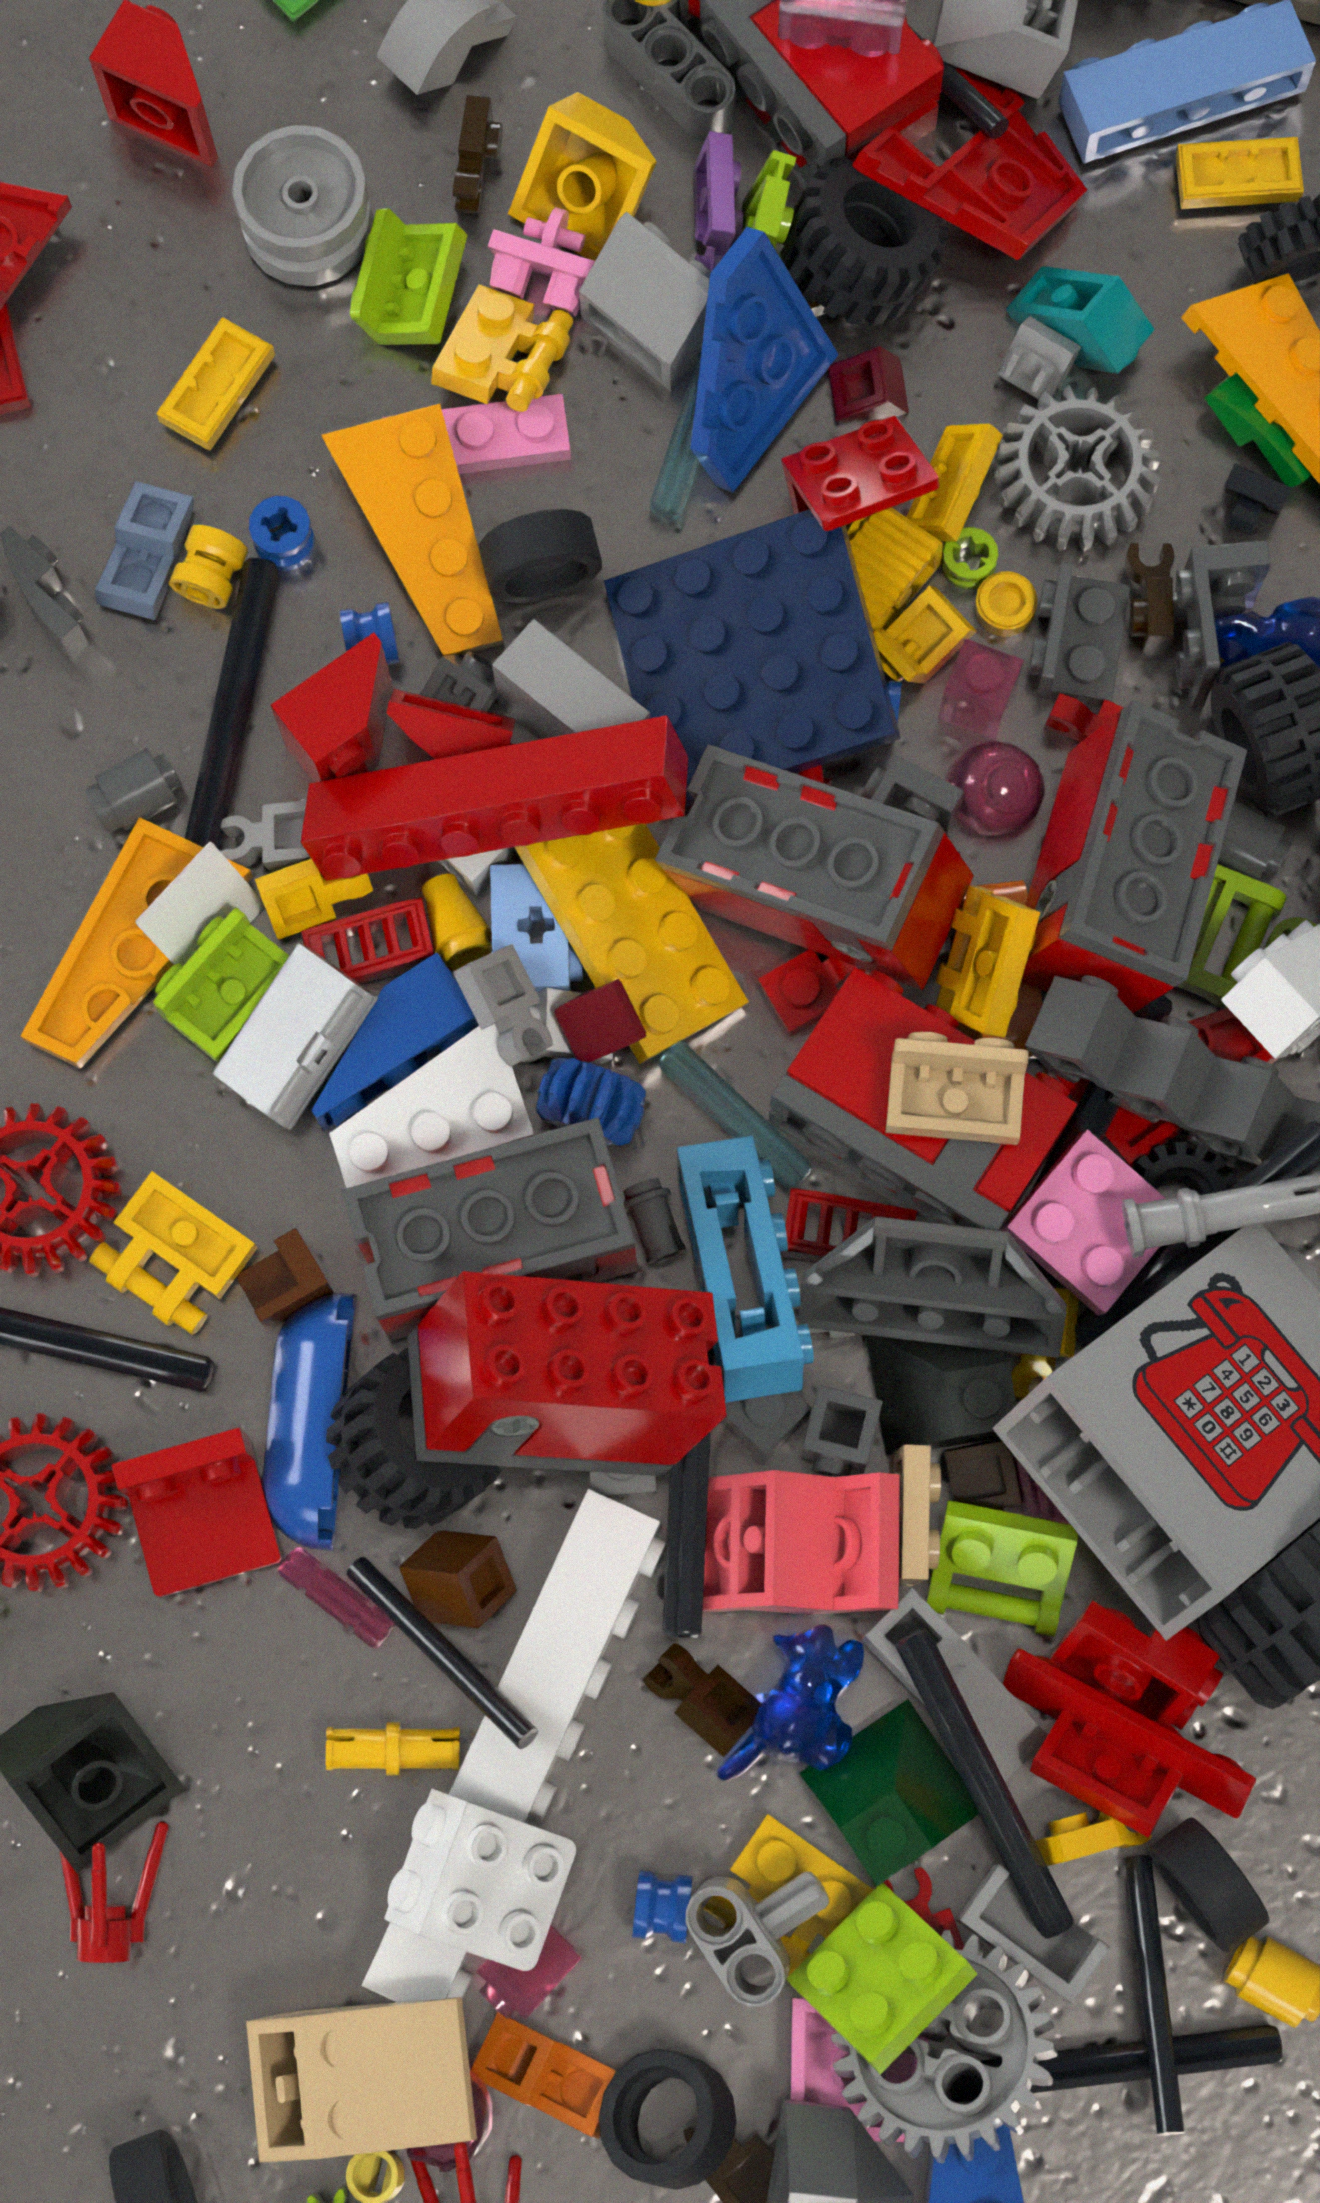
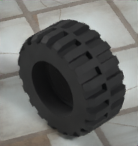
(1272, 1624)

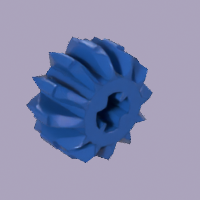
(583, 1091)

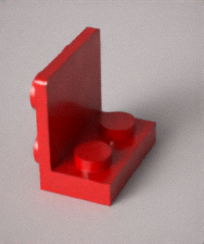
(858, 474)
(199, 1511)

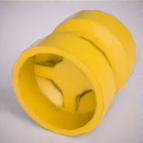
(208, 566)

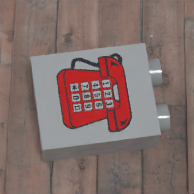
(1188, 1429)

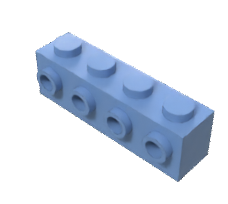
(1186, 80)

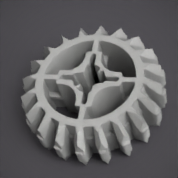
(1051, 432)

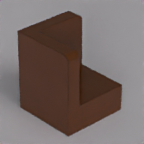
(283, 1281)
(458, 1578)

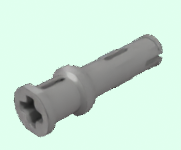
(1193, 1217)

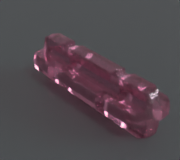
(336, 1597)

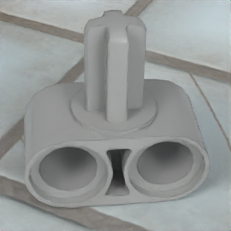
(755, 1931)

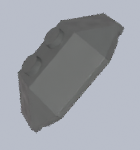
(935, 1289)
(830, 2158)

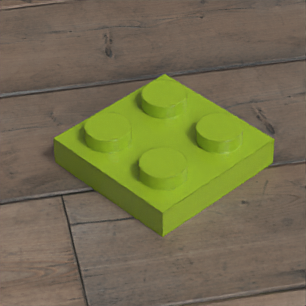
(881, 1977)

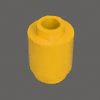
(1276, 1980)

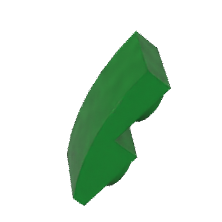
(1235, 408)

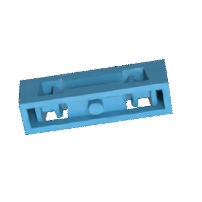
(726, 1176)

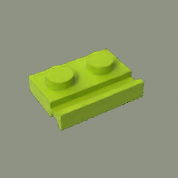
(768, 197)

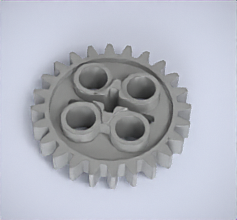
(923, 2103)

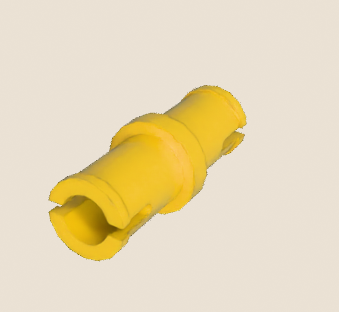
(392, 1748)

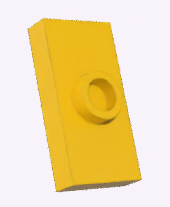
(1239, 172)
(215, 384)
(961, 467)

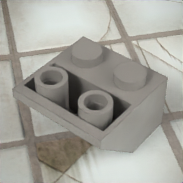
(1006, 39)
(647, 300)

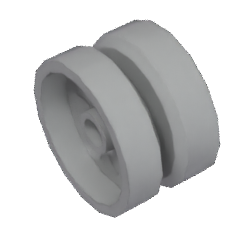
(303, 205)

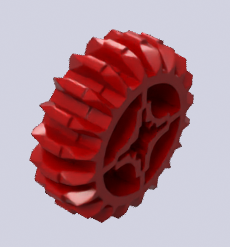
(51, 1170)
(59, 1479)

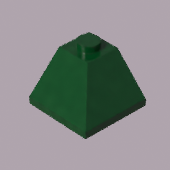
(892, 1794)

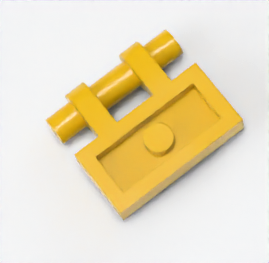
(485, 342)
(986, 960)
(185, 1237)
(774, 1859)

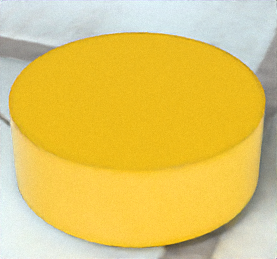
(1005, 604)

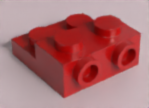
(1142, 1670)

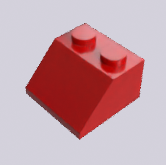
(151, 81)
(338, 714)

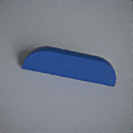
(306, 1383)

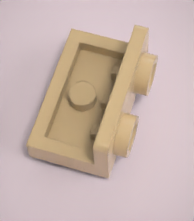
(956, 1089)

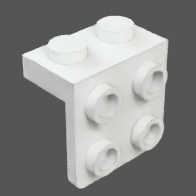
(480, 1881)

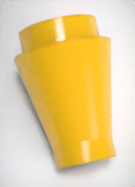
(455, 924)

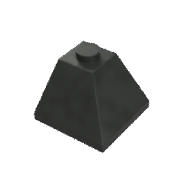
(938, 1392)
(85, 1773)

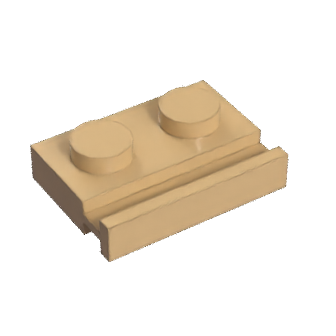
(917, 1489)

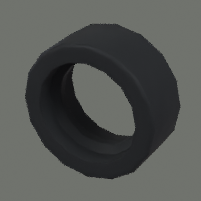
(540, 555)
(1209, 1885)
(622, 2109)
(150, 2171)

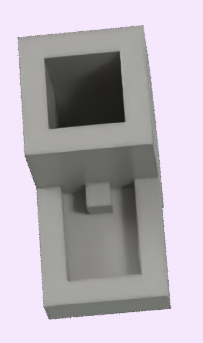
(435, 36)

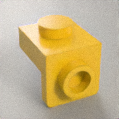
(922, 638)

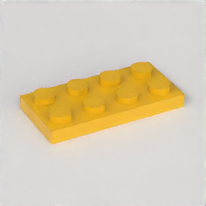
(637, 928)

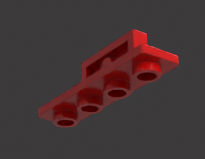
(1116, 1754)

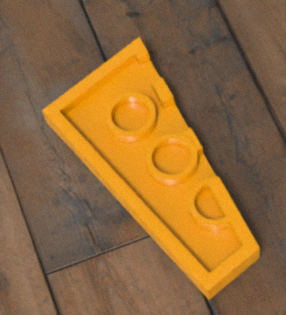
(1275, 349)
(417, 508)
(110, 958)

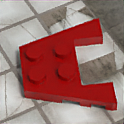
(993, 188)

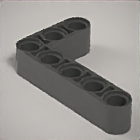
(675, 87)

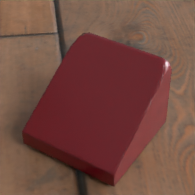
(868, 387)
(599, 1021)

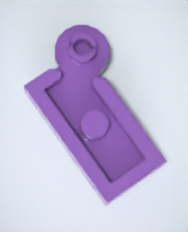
(715, 188)

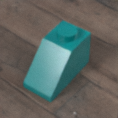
(1088, 310)

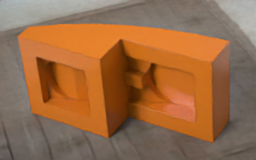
(544, 2073)

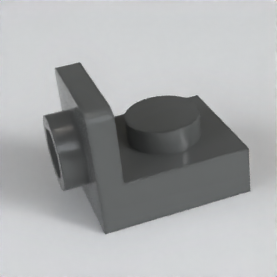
(463, 681)

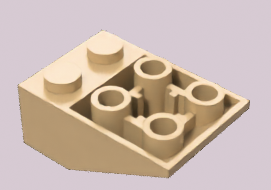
(360, 2079)

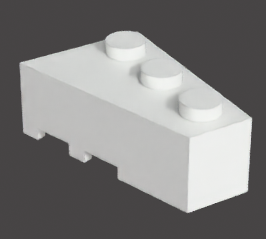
(1281, 992)
(439, 1112)

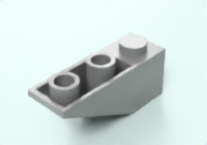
(1001, 1719)

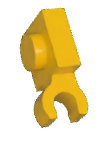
(303, 899)
(1076, 1838)

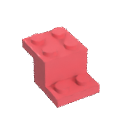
(802, 1543)

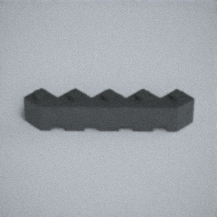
(1166, 1072)

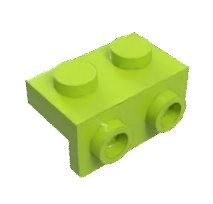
(407, 280)
(219, 983)

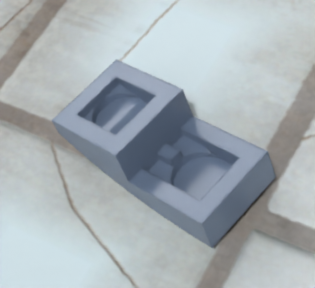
(145, 550)

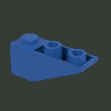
(404, 1030)

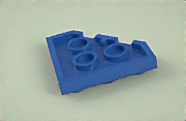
(755, 361)

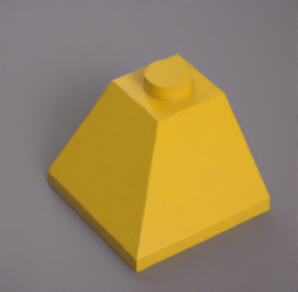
(585, 165)

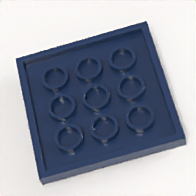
(757, 647)

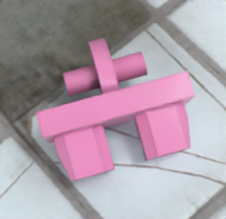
(518, 257)

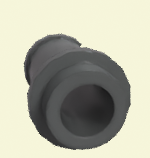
(653, 1220)

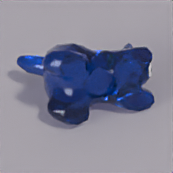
(1251, 634)
(800, 1712)

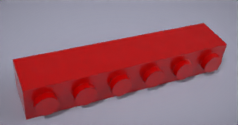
(496, 799)

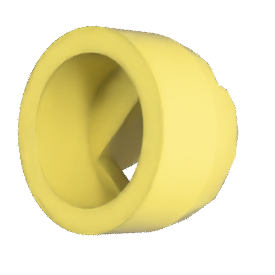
(363, 2175)

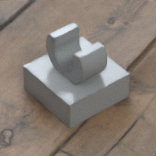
(1038, 359)

